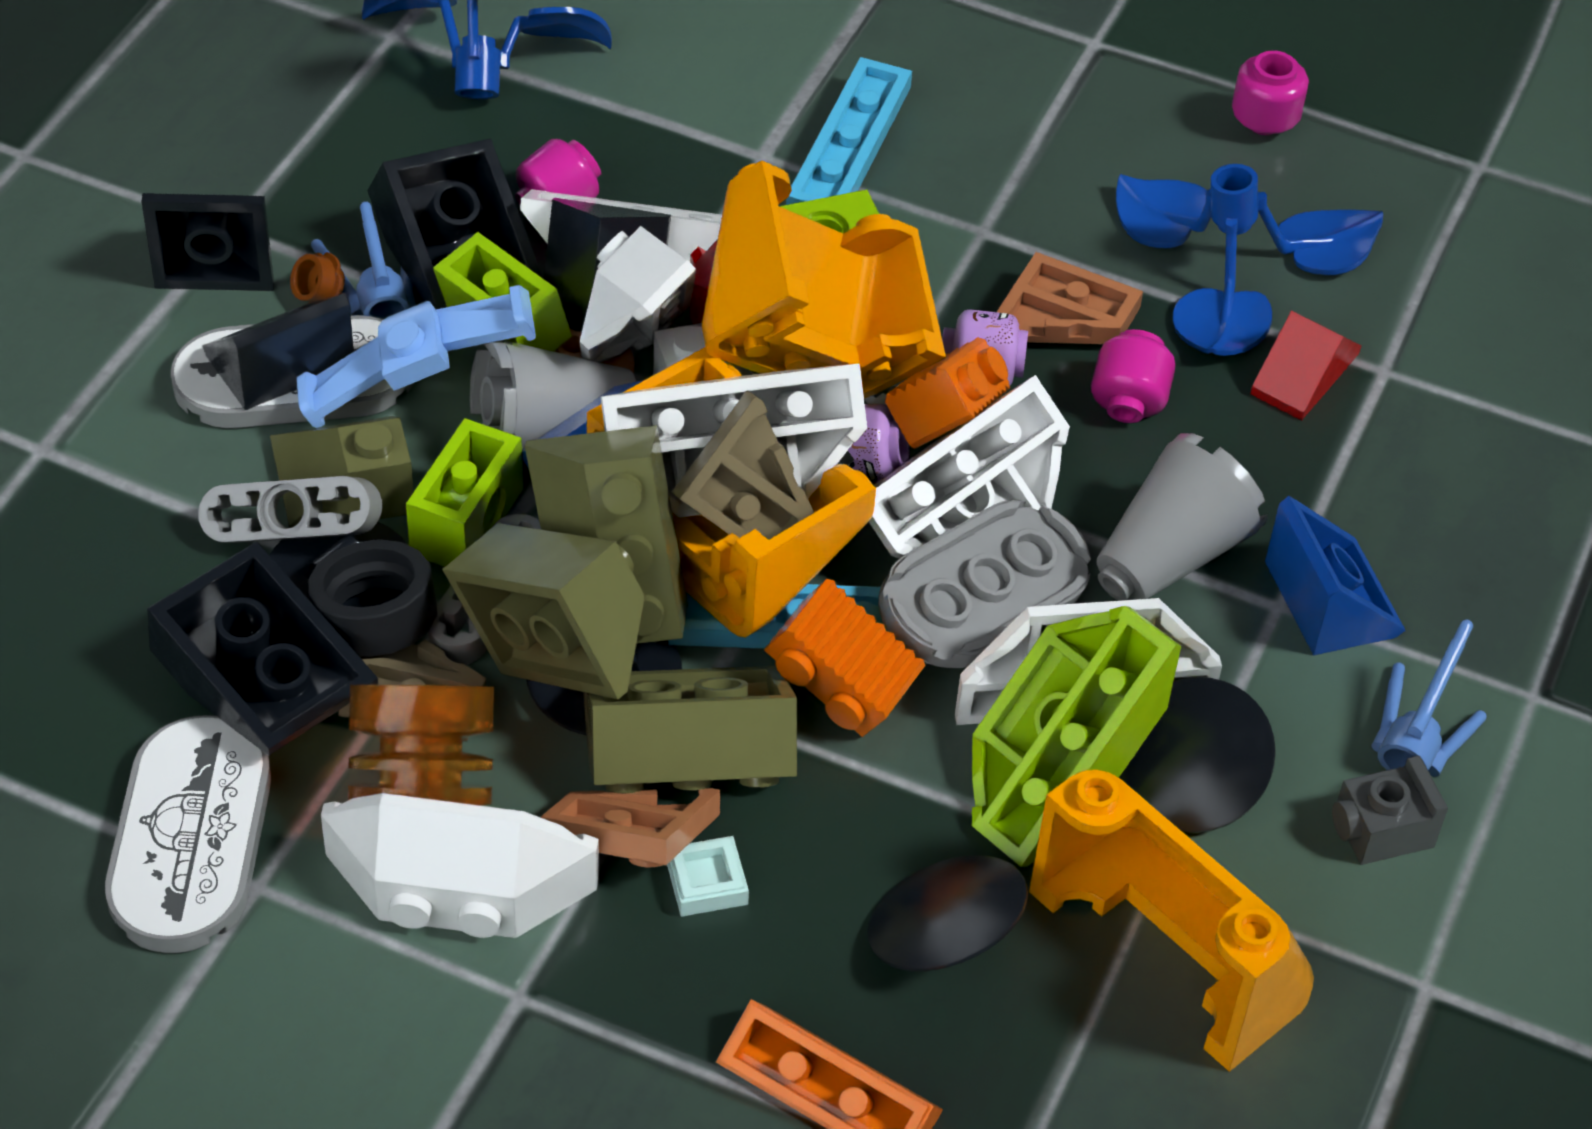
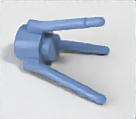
(380, 289)
(1417, 731)

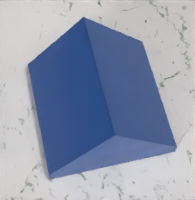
(1327, 582)

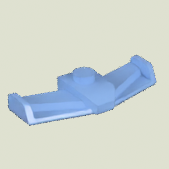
(413, 348)

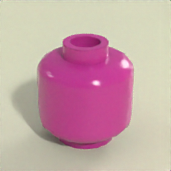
(1270, 93)
(559, 169)
(1133, 376)

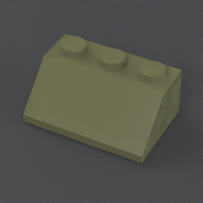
(617, 491)
(552, 606)
(694, 729)

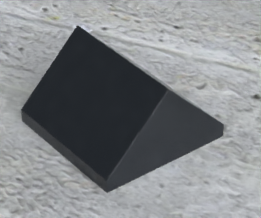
(577, 237)
(270, 355)

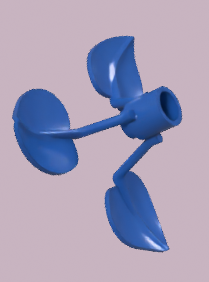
(477, 59)
(1231, 321)

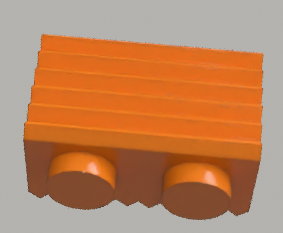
(948, 392)
(844, 658)

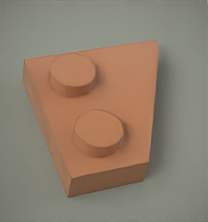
(1069, 303)
(634, 823)

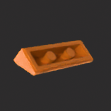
(819, 1076)

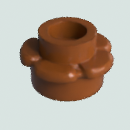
(317, 277)

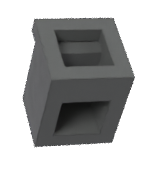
(1390, 812)

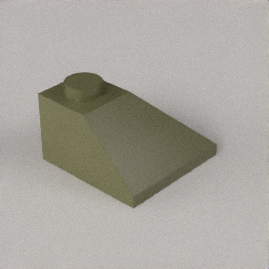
(359, 449)

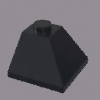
(208, 241)

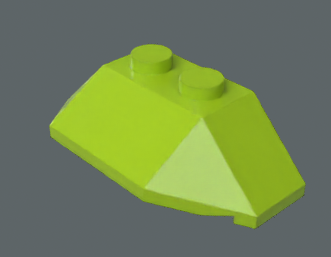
(1071, 707)

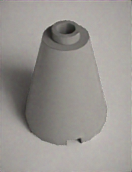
(534, 388)
(1180, 520)

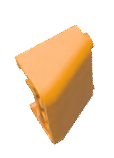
(813, 296)
(752, 577)
(1114, 846)

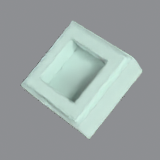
(708, 877)

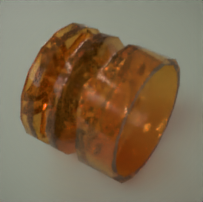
(422, 739)

